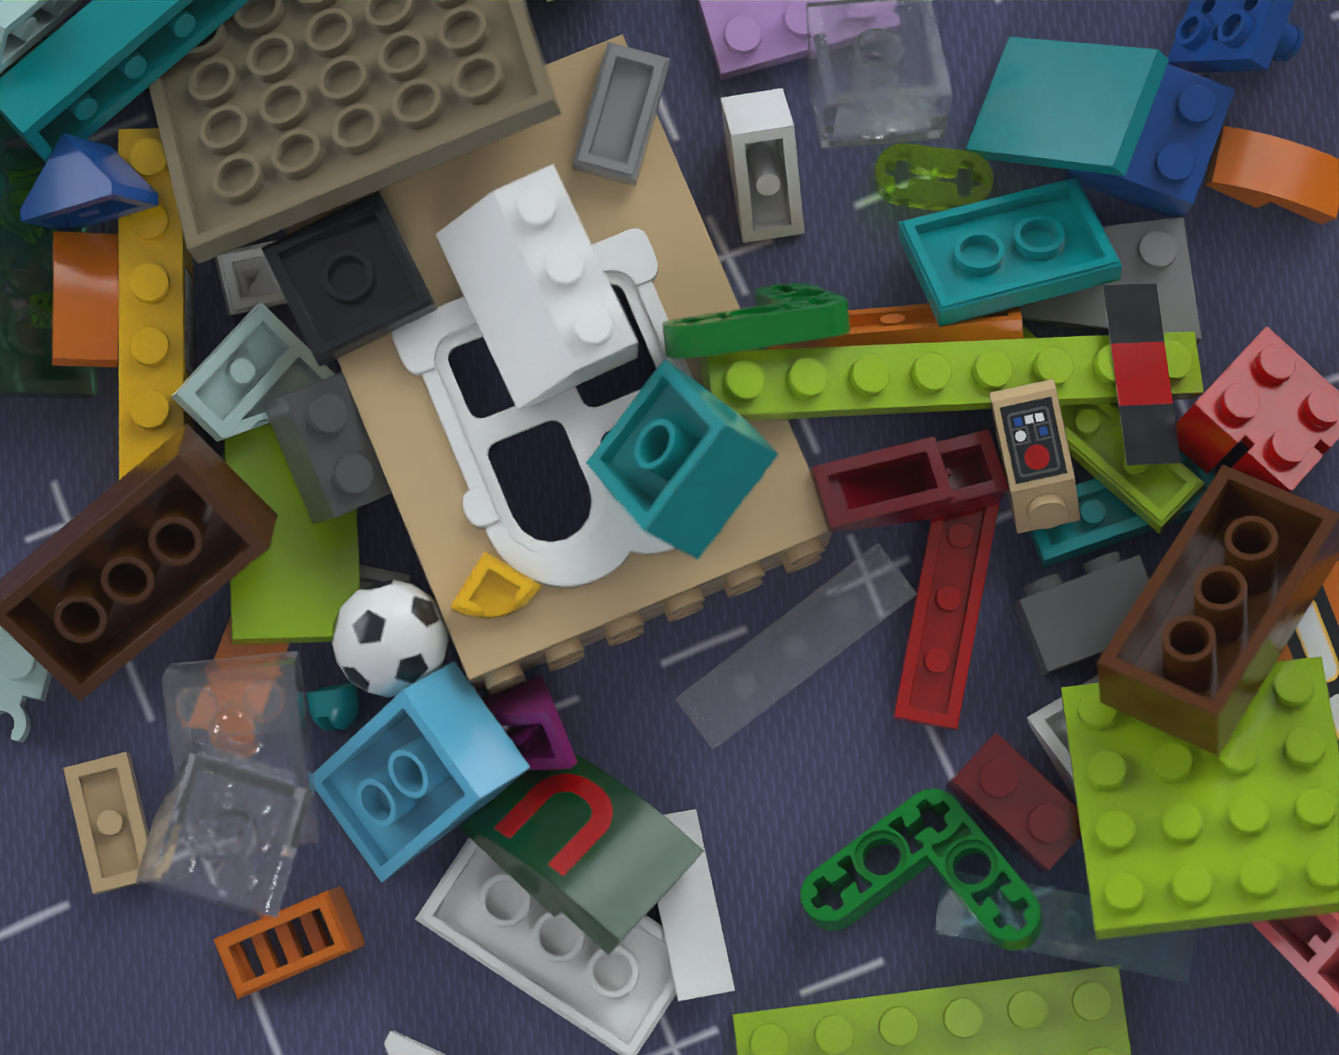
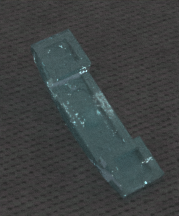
(1071, 933)

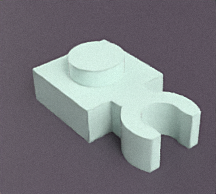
(20, 679)

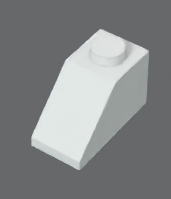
(763, 164)

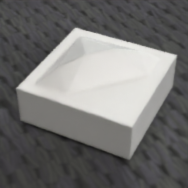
(248, 280)

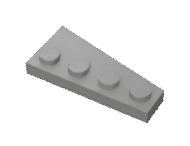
(1148, 254)

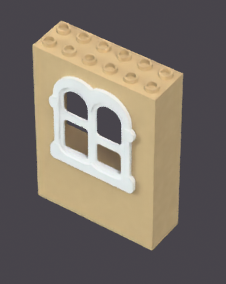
(437, 452)

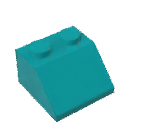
(681, 460)

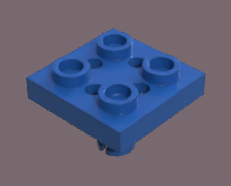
(1234, 36)

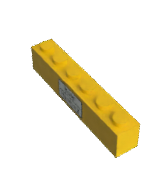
(153, 308)

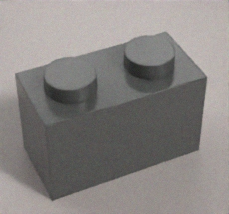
(327, 448)
(1081, 616)

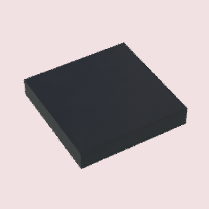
(349, 278)

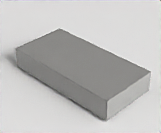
(621, 113)

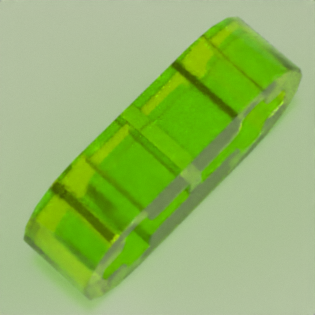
(934, 163)

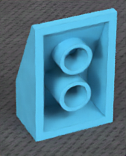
(418, 770)

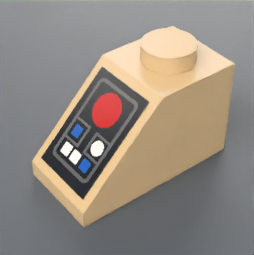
(1035, 456)

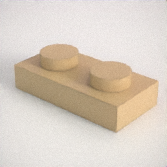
(108, 820)

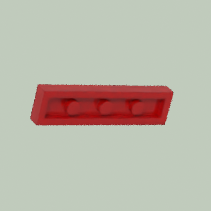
(945, 618)

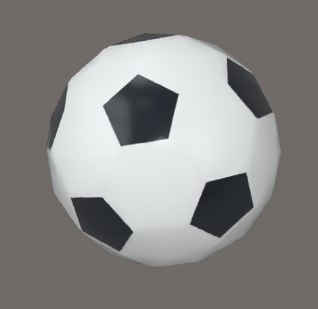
(389, 637)

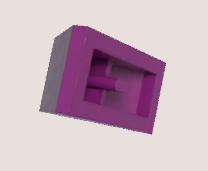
(533, 725)

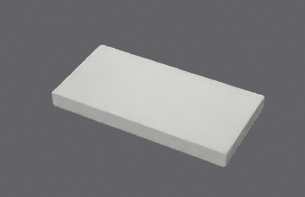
(551, 958)

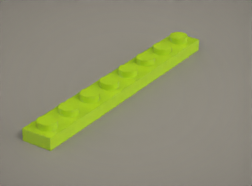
(927, 375)

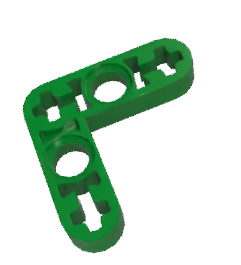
(781, 317)
(940, 851)

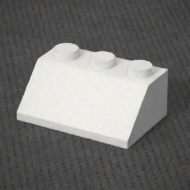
(537, 289)

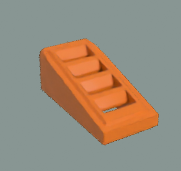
(340, 924)

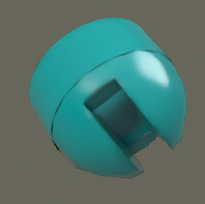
(334, 706)

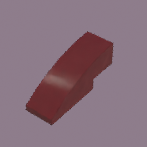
(910, 482)

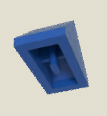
(85, 187)

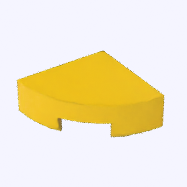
(494, 590)

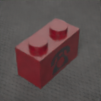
(1017, 803)

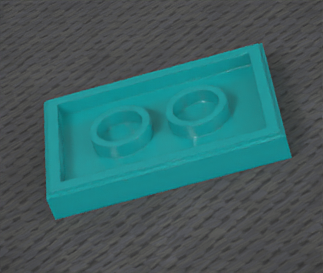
(1068, 105)
(1009, 251)

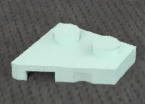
(246, 370)

